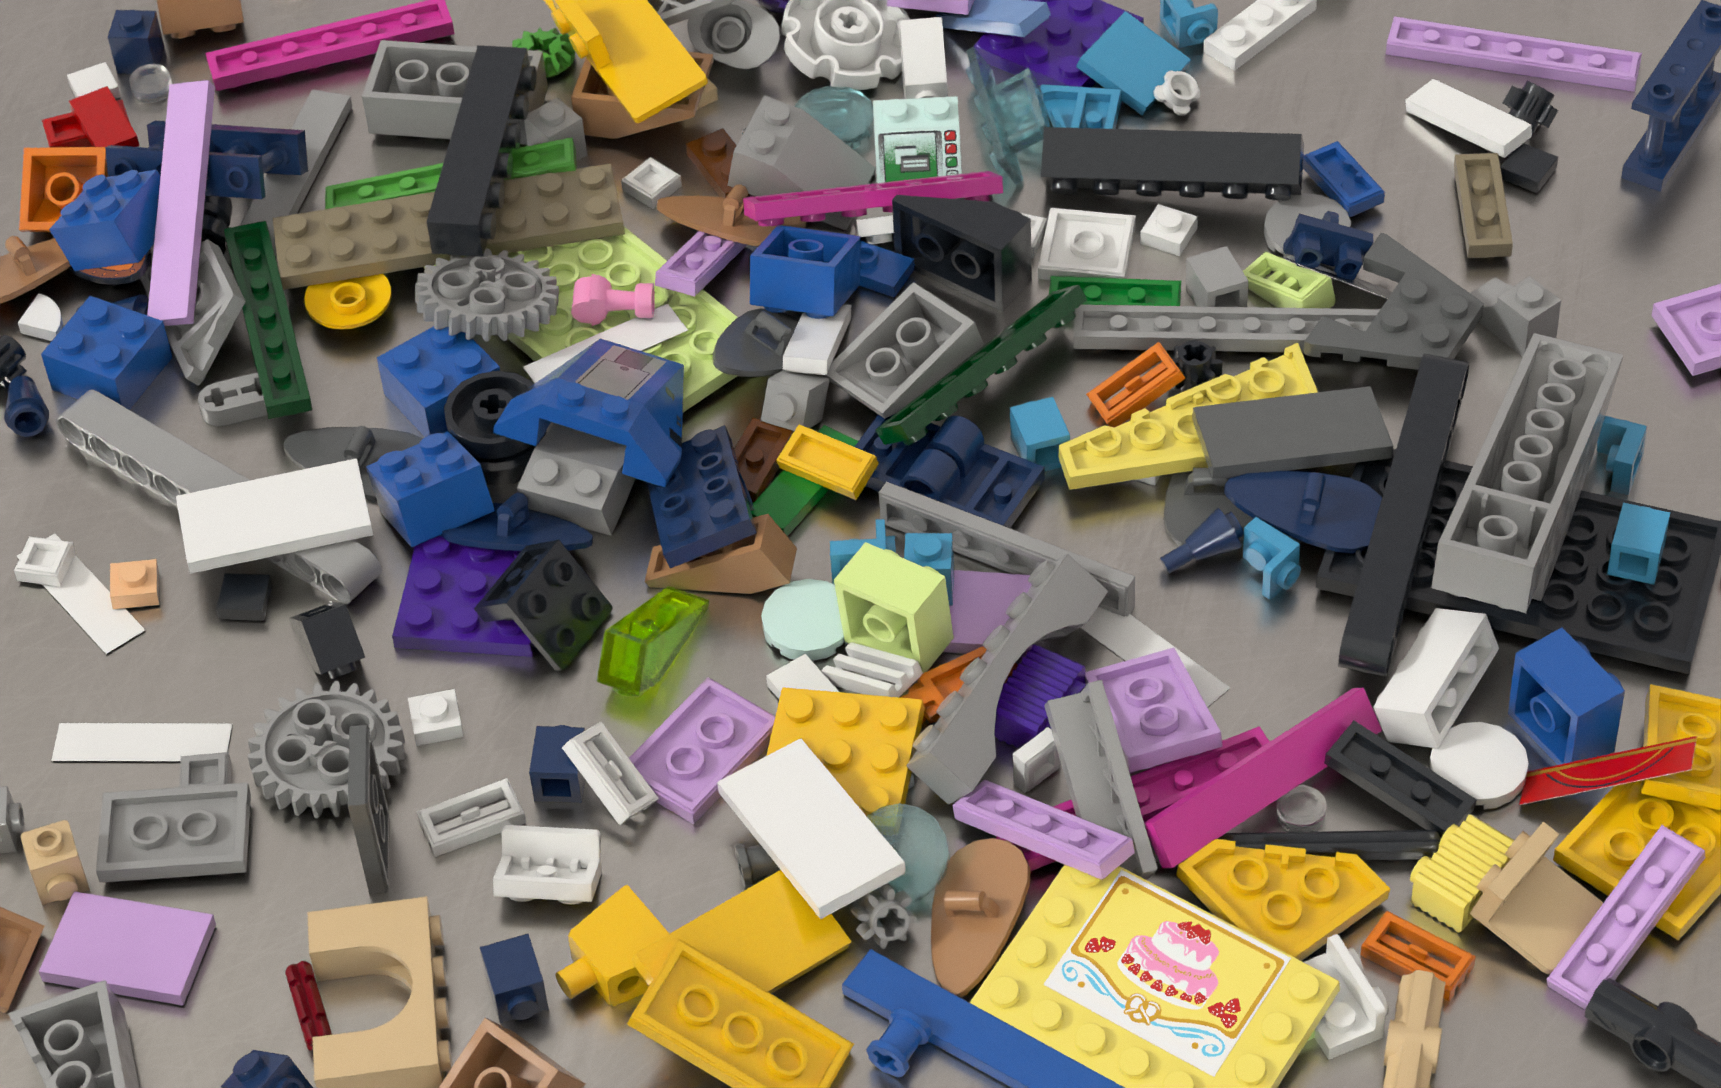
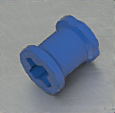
(899, 1042)

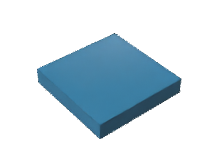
(1132, 60)

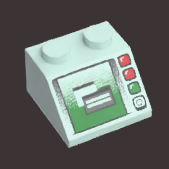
(916, 138)

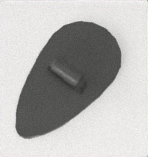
(754, 343)
(340, 444)
(1192, 499)

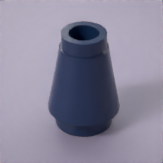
(25, 407)

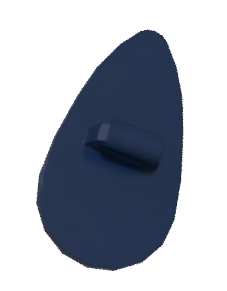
(1309, 506)
(516, 526)

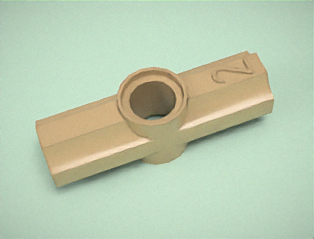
(1415, 1032)

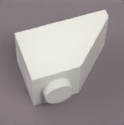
(923, 58)

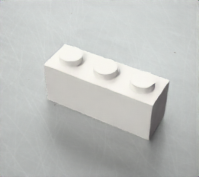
(1436, 678)

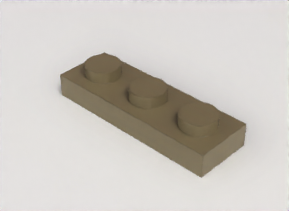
(1483, 205)

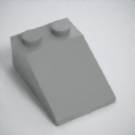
(794, 153)
(904, 351)
(577, 479)

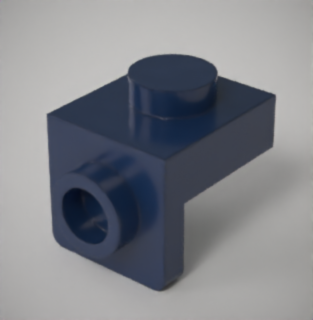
(266, 1070)

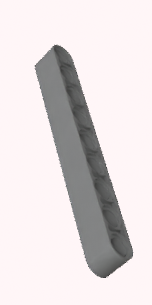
(177, 468)

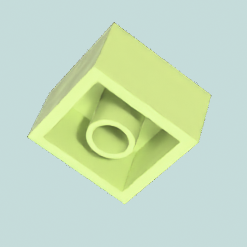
(894, 605)

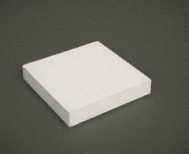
(1086, 244)

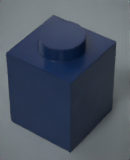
(135, 40)
(551, 770)
(514, 978)

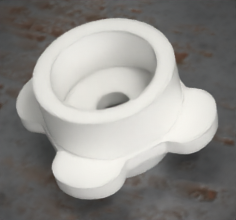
(1178, 91)

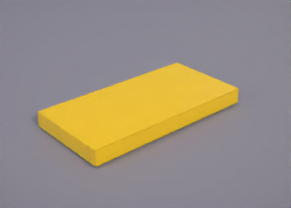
(759, 934)
(735, 1026)

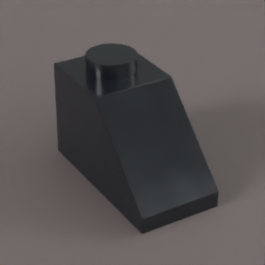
(328, 639)

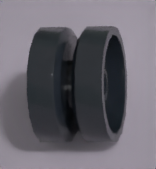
(471, 418)

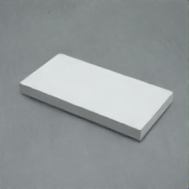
(273, 515)
(811, 828)

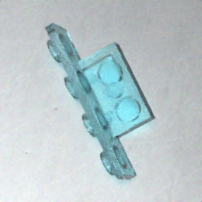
(1011, 111)

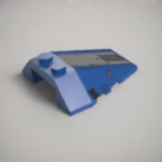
(613, 396)

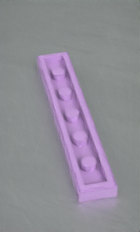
(1514, 54)
(181, 202)

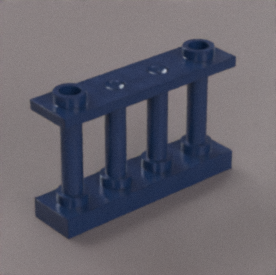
(1677, 99)
(235, 159)

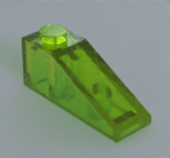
(648, 640)

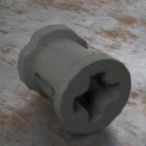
(754, 864)

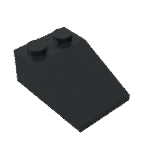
(966, 245)

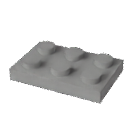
(173, 832)

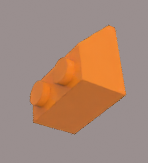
(54, 180)

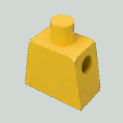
(605, 946)

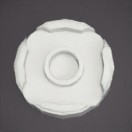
(1482, 762)

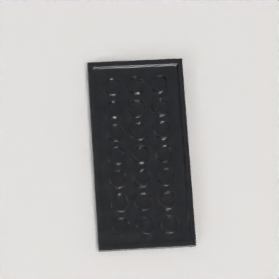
(1603, 611)

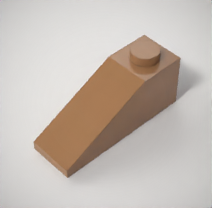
(741, 567)

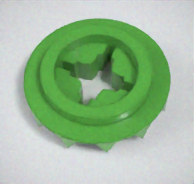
(560, 49)

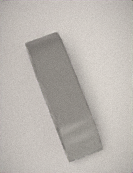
(239, 400)

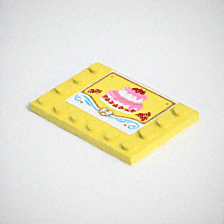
(1154, 988)

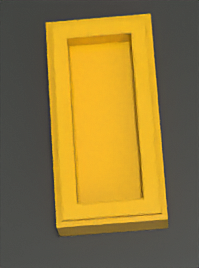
(827, 462)

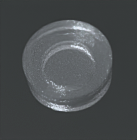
(150, 83)
(1301, 809)

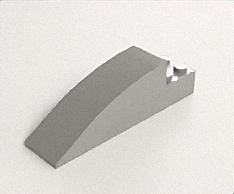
(1527, 476)

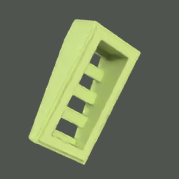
(1314, 292)

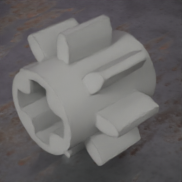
(891, 924)

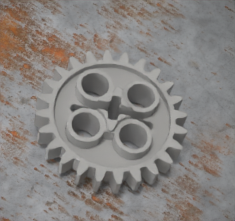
(486, 295)
(305, 746)

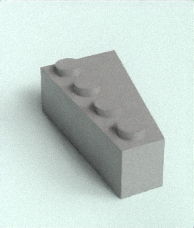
(79, 1039)

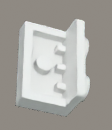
(548, 864)

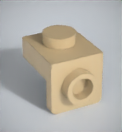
(54, 862)

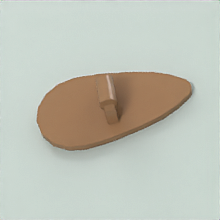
(720, 216)
(29, 266)
(976, 911)

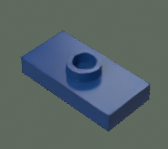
(1343, 178)
(883, 269)

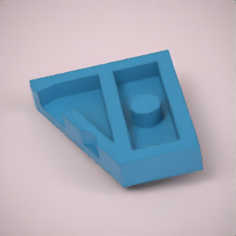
(1081, 106)

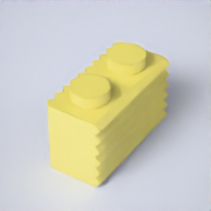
(1449, 879)

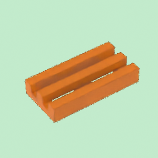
(1138, 390)
(1405, 958)

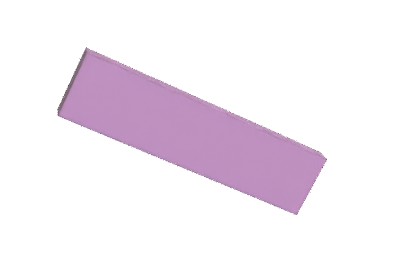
(1044, 829)
(1626, 916)

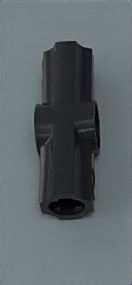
(1659, 1034)

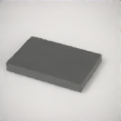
(368, 809)

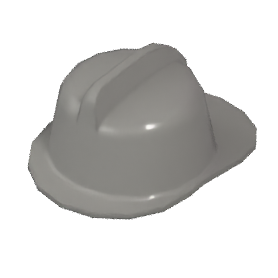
(736, 34)

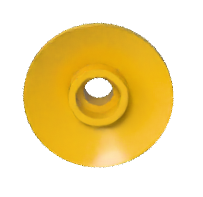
(348, 301)

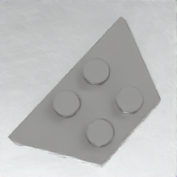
(215, 312)

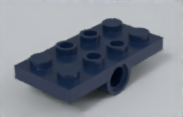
(956, 470)
(703, 501)

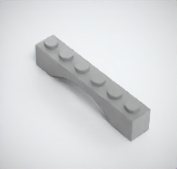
(962, 742)

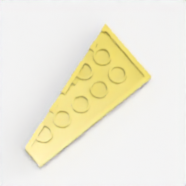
(1166, 438)

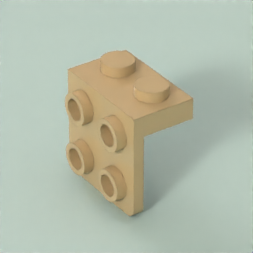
(1534, 901)

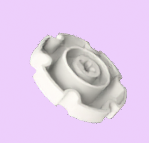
(844, 40)

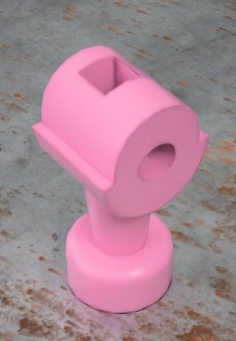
(595, 298)

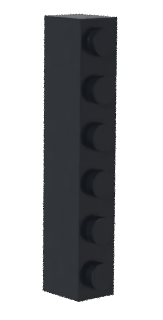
(481, 151)
(1172, 162)

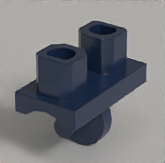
(1328, 243)

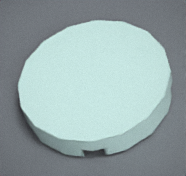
(803, 619)

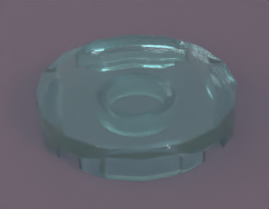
(841, 111)
(919, 843)

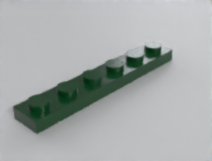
(268, 320)
(971, 375)

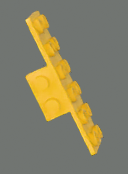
(630, 52)

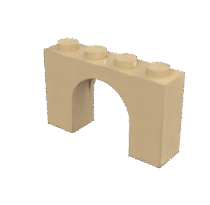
(393, 942)

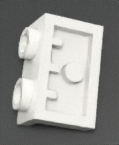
(1358, 1009)

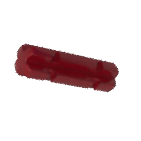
(307, 1002)

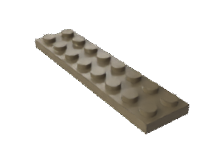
(395, 235)

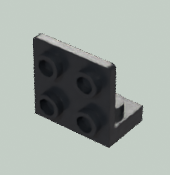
(548, 601)

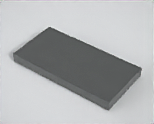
(1292, 432)

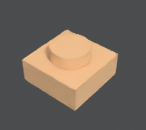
(134, 584)

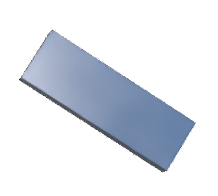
(999, 17)

